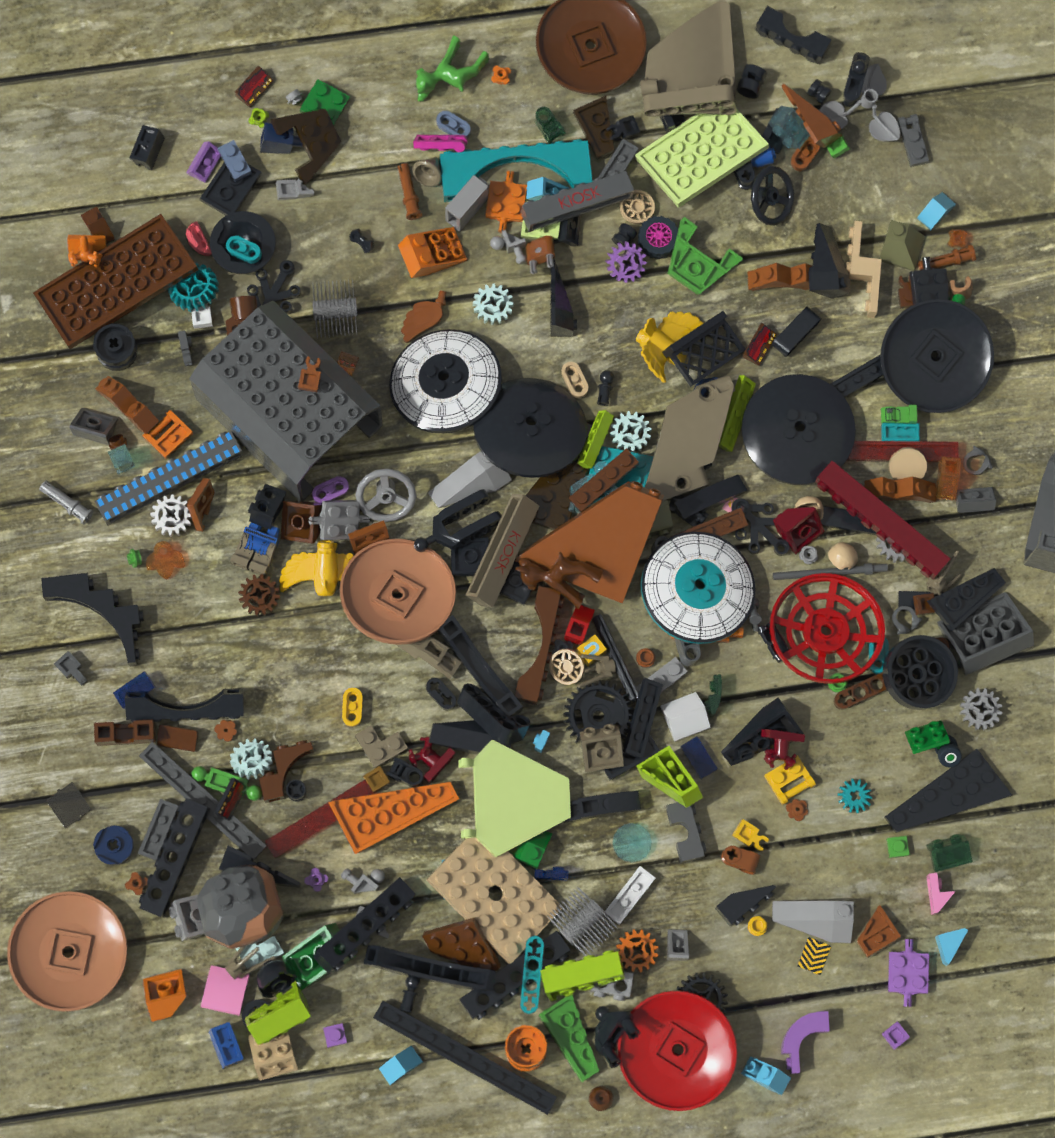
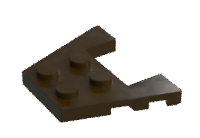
(316, 135)

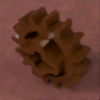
(251, 597)

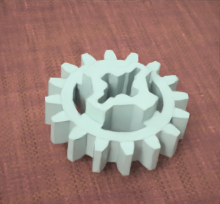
(486, 307)
(627, 425)
(251, 758)

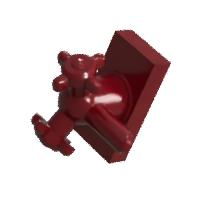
(781, 747)
(432, 759)

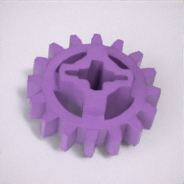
(623, 268)

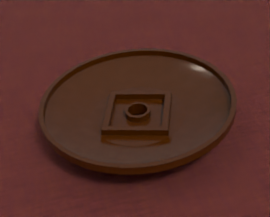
(607, 23)

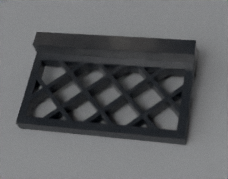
(699, 334)

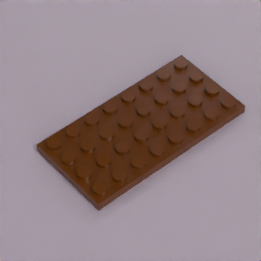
(126, 278)

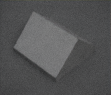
(93, 425)

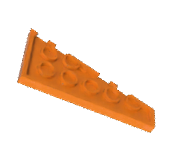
(380, 815)

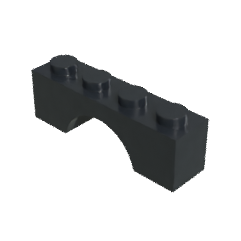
(811, 46)

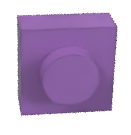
(335, 1035)
(895, 1035)

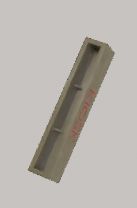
(502, 550)

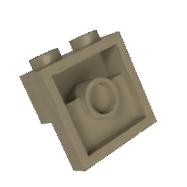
(601, 748)

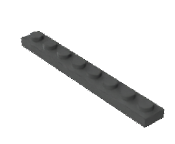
(190, 789)

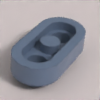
(454, 125)

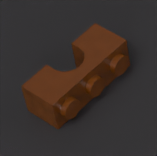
(123, 734)

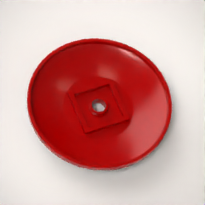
(675, 1079)

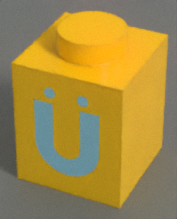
(592, 646)

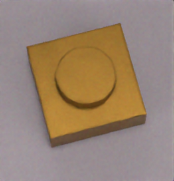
(376, 779)

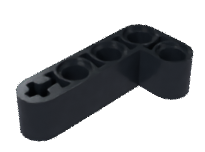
(491, 718)

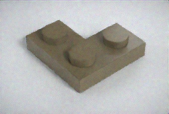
(377, 750)

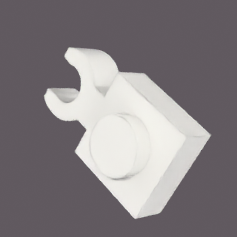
(202, 318)

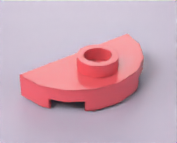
(197, 239)

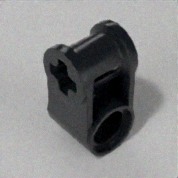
(745, 171)
(402, 771)

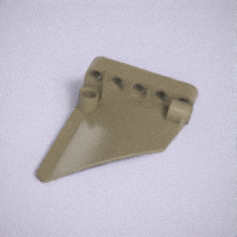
(692, 67)

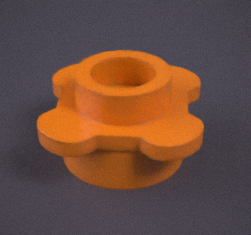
(501, 79)

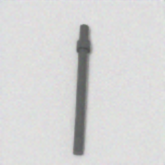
(867, 569)

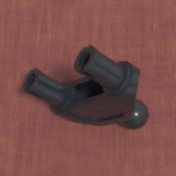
(855, 78)
(610, 1030)

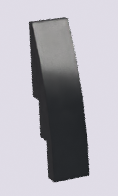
(710, 497)

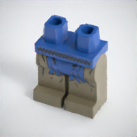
(256, 543)

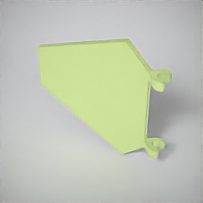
(513, 798)

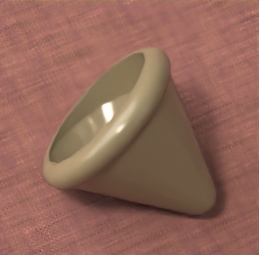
(428, 172)

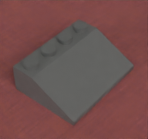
(988, 634)

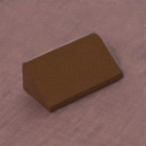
(177, 738)

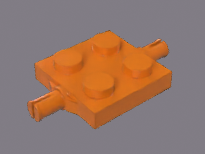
(506, 201)

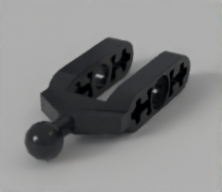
(454, 513)

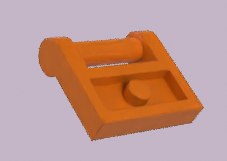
(172, 438)

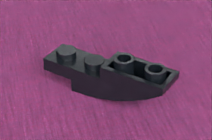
(604, 805)

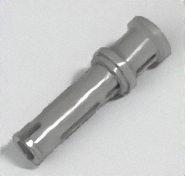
(73, 506)

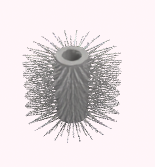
(334, 308)
(582, 922)

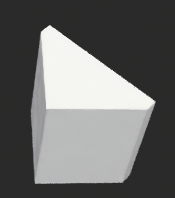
(685, 716)

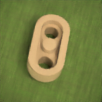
(574, 380)

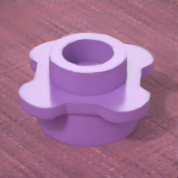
(321, 879)

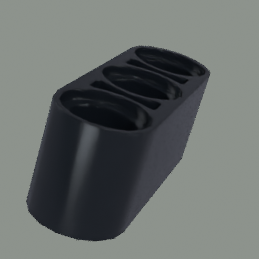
(796, 331)

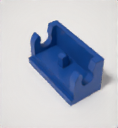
(225, 1045)

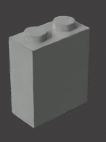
(466, 203)

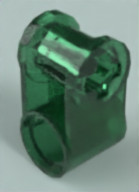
(549, 128)

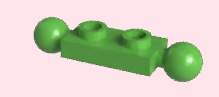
(219, 780)

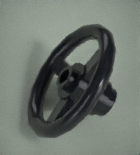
(769, 195)

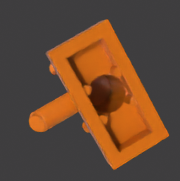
(85, 248)

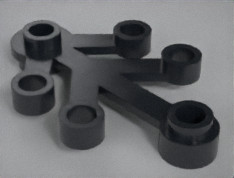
(273, 295)
(758, 524)

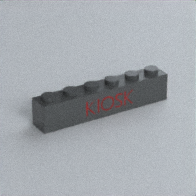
(577, 201)

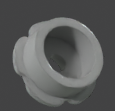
(294, 97)
(813, 554)

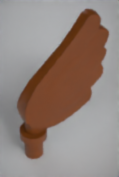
(423, 317)

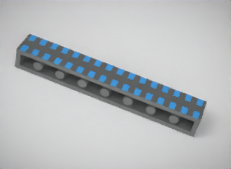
(169, 477)

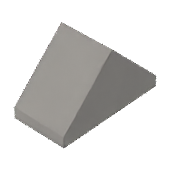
(677, 945)

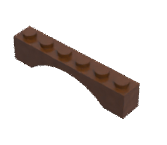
(546, 607)

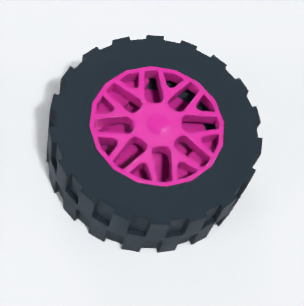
(657, 237)

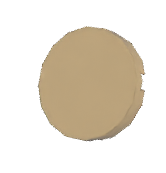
(907, 463)

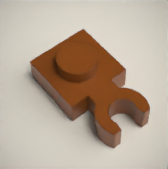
(309, 377)

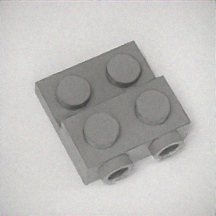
(187, 918)

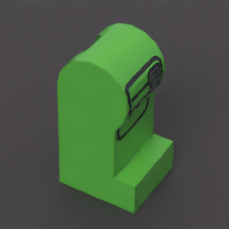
(899, 414)

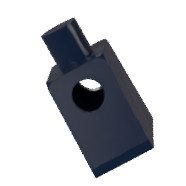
(276, 143)

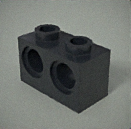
(267, 506)

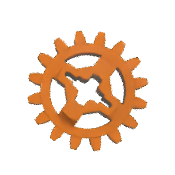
(629, 945)

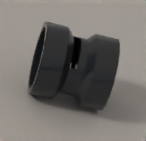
(819, 91)
(624, 234)
(296, 787)

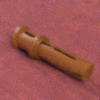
(410, 199)
(955, 257)

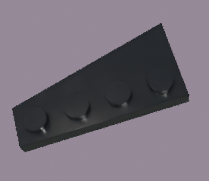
(965, 598)

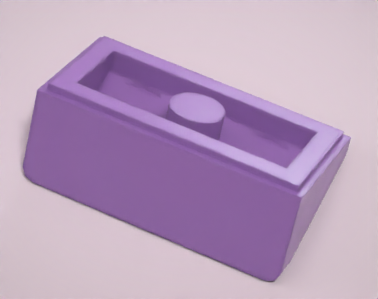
(204, 162)

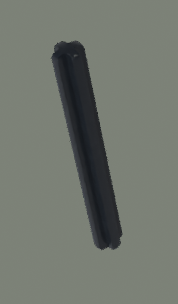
(615, 654)

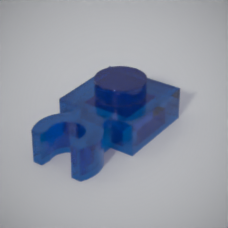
(557, 873)

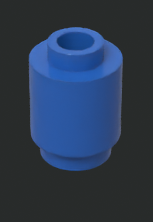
(764, 158)

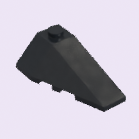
(461, 736)
(749, 740)

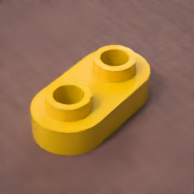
(352, 707)

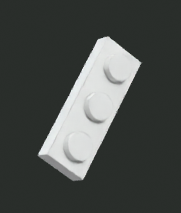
(629, 895)

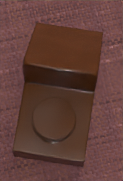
(97, 224)

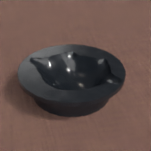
(248, 226)

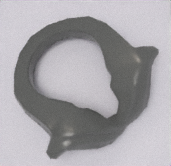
(985, 465)
(901, 628)

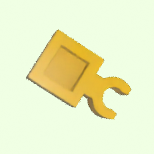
(747, 834)

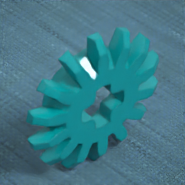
(847, 797)

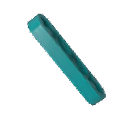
(534, 975)

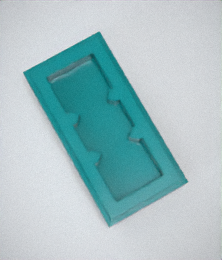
(900, 432)

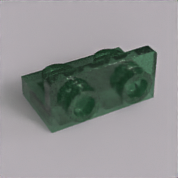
(949, 852)

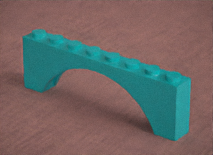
(567, 159)

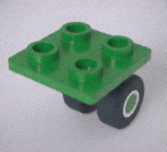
(935, 736)

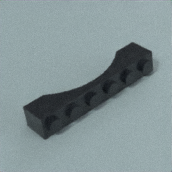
(478, 668)
(146, 707)

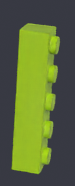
(595, 439)

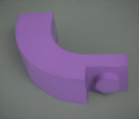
(811, 1023)

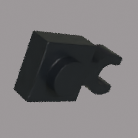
(625, 127)

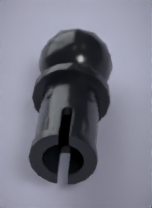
(605, 388)
(412, 984)

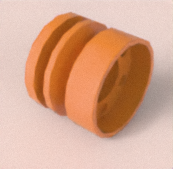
(523, 1037)

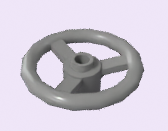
(386, 494)

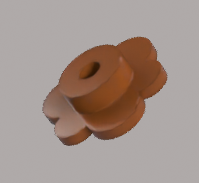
(220, 728)
(797, 815)

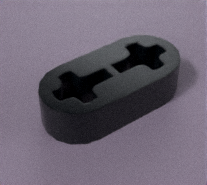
(444, 691)

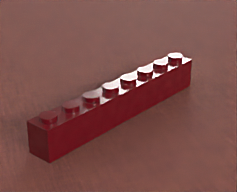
(882, 520)

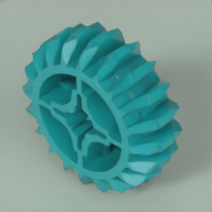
(198, 292)

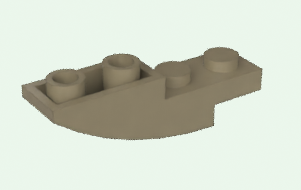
(434, 654)

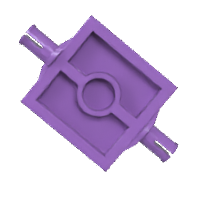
(908, 973)

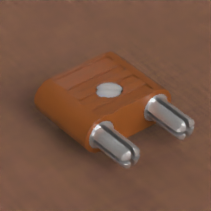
(540, 251)

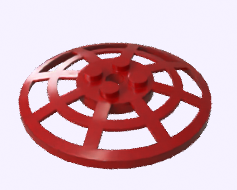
(827, 618)

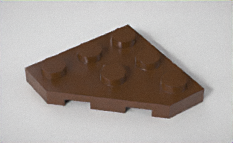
(462, 944)

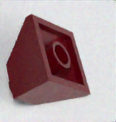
(798, 527)

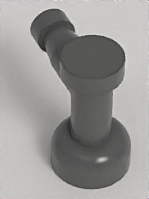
(755, 618)

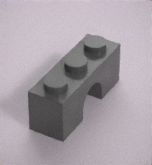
(692, 847)

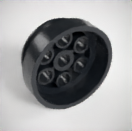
(932, 653)

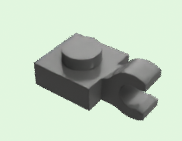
(70, 667)

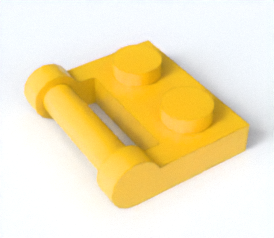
(780, 777)

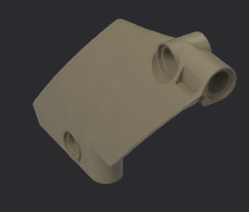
(690, 438)

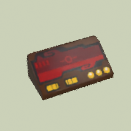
(253, 86)
(759, 344)

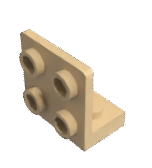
(273, 1057)

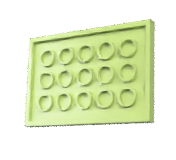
(700, 154)

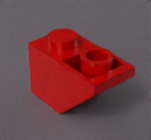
(579, 625)

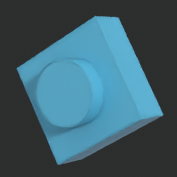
(541, 740)

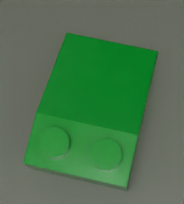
(302, 960)

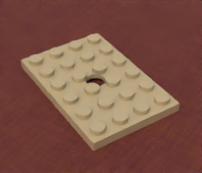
(507, 923)

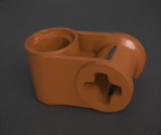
(743, 859)

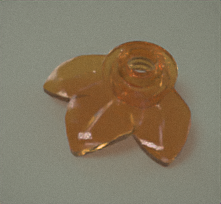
(165, 563)

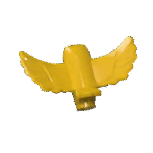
(657, 339)
(321, 567)

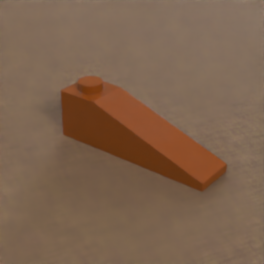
(818, 125)

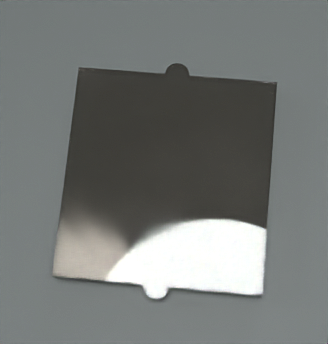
(68, 805)

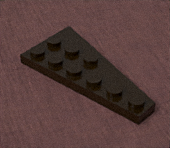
(553, 494)

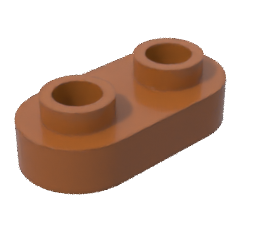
(805, 155)

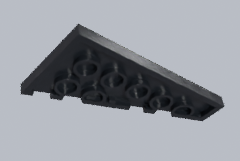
(953, 792)

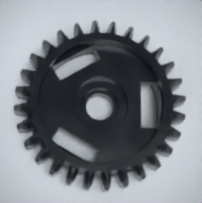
(588, 704)

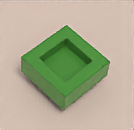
(838, 147)
(897, 847)

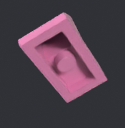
(937, 898)

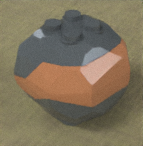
(240, 906)

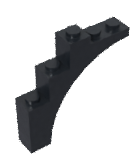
(77, 590)
(429, 969)

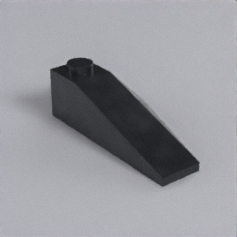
(828, 273)
(561, 313)
(234, 857)

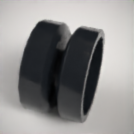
(105, 347)

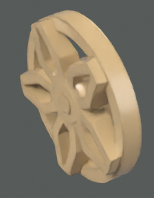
(637, 207)
(567, 666)

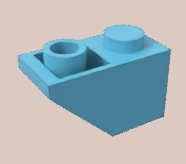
(766, 1075)

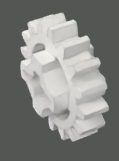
(166, 520)

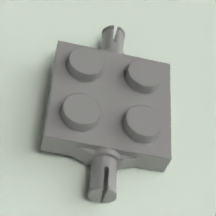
(339, 519)

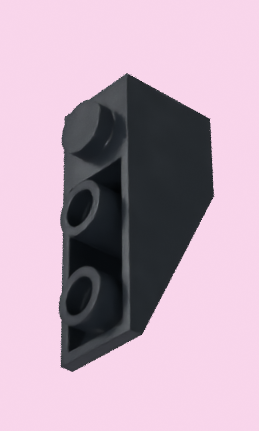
(739, 903)

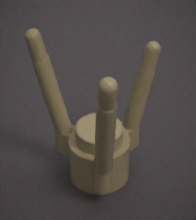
(939, 585)
(605, 667)
(236, 967)

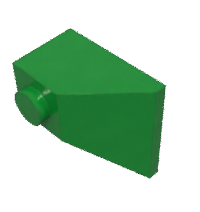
(532, 850)

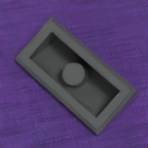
(975, 499)

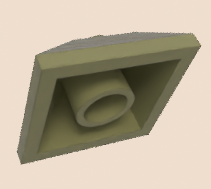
(901, 245)

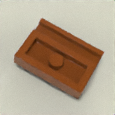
(361, 538)

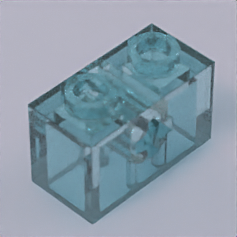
(789, 127)

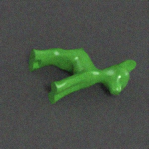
(445, 71)

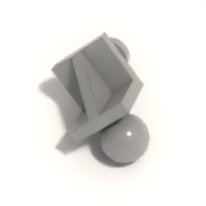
(512, 244)
(364, 884)

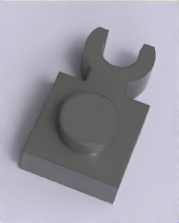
(185, 343)

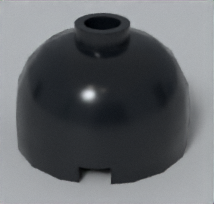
(275, 977)

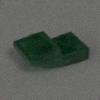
(713, 701)

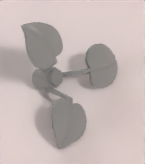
(884, 126)

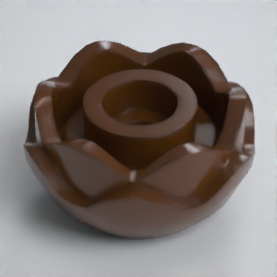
(596, 1103)

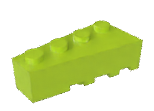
(582, 974)

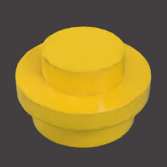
(757, 926)

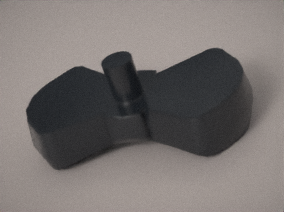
(357, 237)

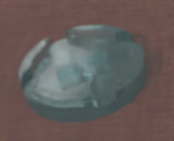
(631, 842)

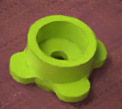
(256, 112)

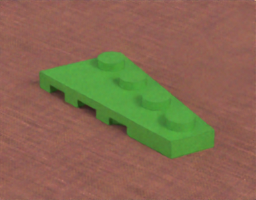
(567, 1031)

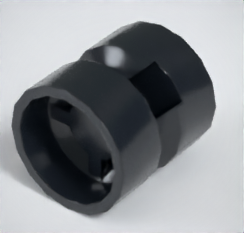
(751, 81)

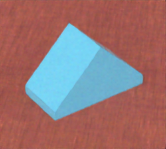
(936, 210)
(949, 943)
(400, 1065)

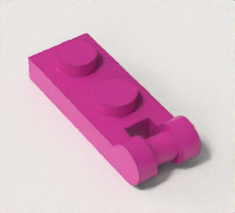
(440, 142)

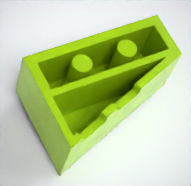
(670, 776)
(278, 1016)

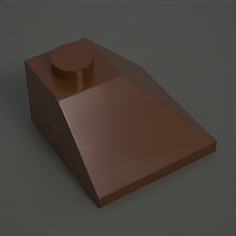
(296, 520)

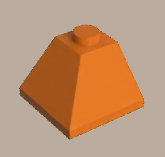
(164, 994)

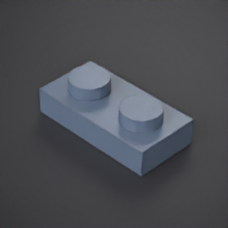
(234, 160)

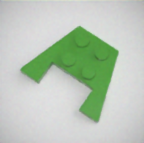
(692, 266)

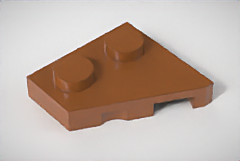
(200, 503)
(878, 933)

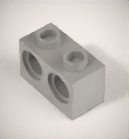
(611, 989)

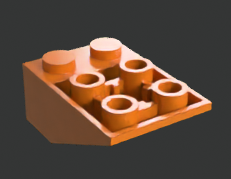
(431, 251)

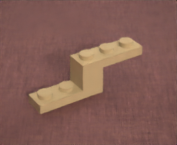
(864, 269)

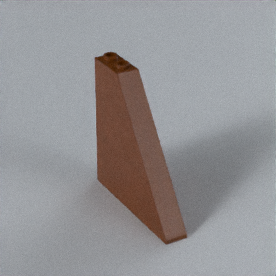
(604, 536)

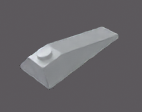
(469, 478)
(821, 919)

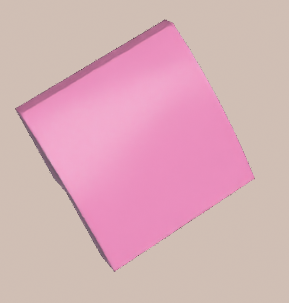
(223, 992)

